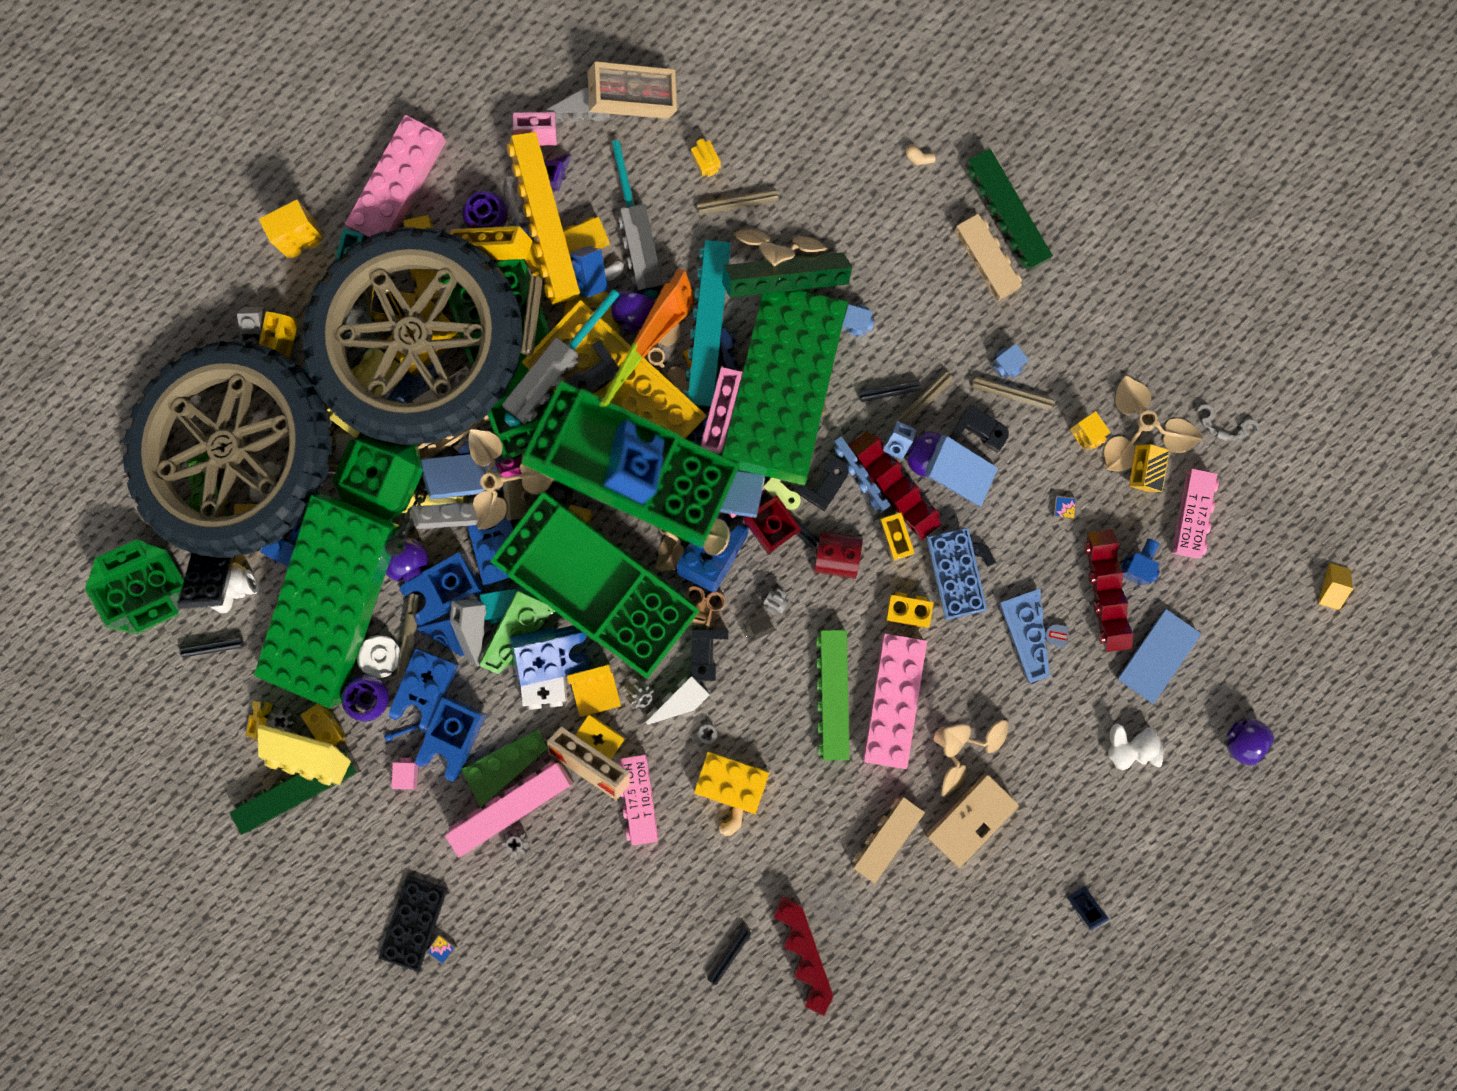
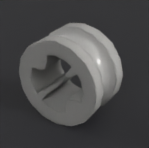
(701, 732)

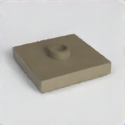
(517, 499)

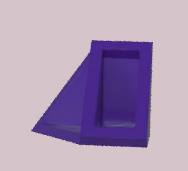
(556, 170)

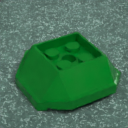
(396, 477)
(132, 566)

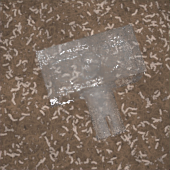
(514, 201)

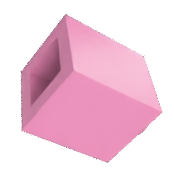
(404, 774)

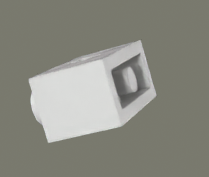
(556, 697)

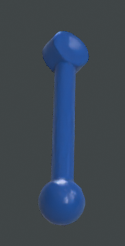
(388, 736)

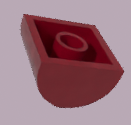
(772, 525)
(838, 554)

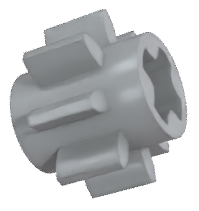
(776, 602)
(639, 694)
(281, 716)
(520, 839)

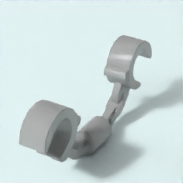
(1224, 435)

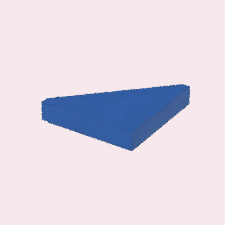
(442, 633)

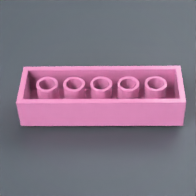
(396, 178)
(894, 701)
(505, 811)

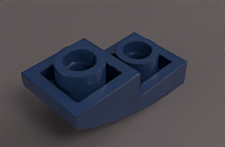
(727, 345)

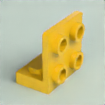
(594, 690)

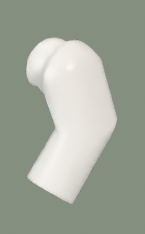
(614, 270)

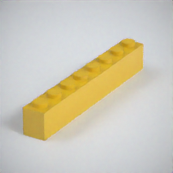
(543, 218)

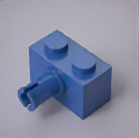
(589, 271)
(283, 549)
(1141, 567)

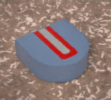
(1056, 635)

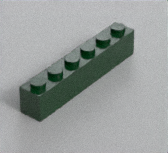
(1008, 210)
(788, 275)
(282, 798)

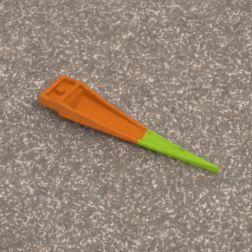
(669, 309)

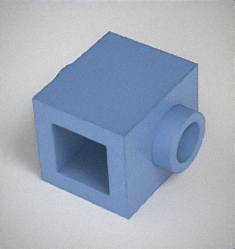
(858, 320)
(1010, 361)
(899, 440)

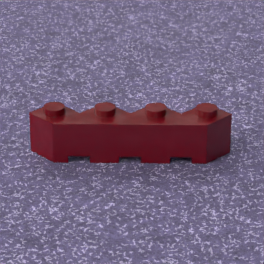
(899, 491)
(1109, 597)
(809, 967)

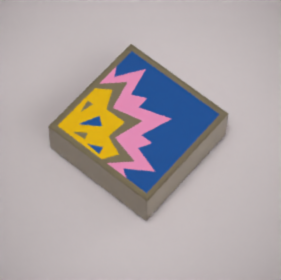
(1064, 507)
(441, 949)

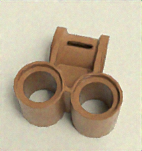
(705, 606)

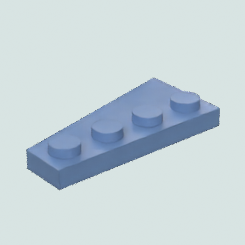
(864, 483)
(1026, 627)

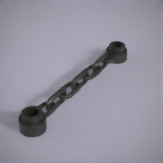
(396, 545)

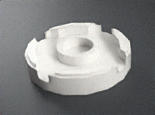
(378, 656)

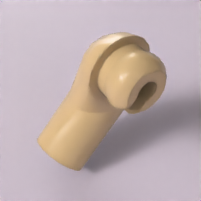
(918, 157)
(732, 825)

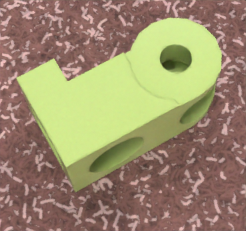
(789, 498)

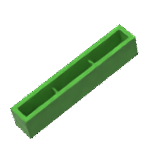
(834, 695)

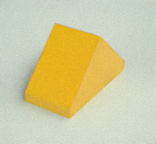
(1336, 586)

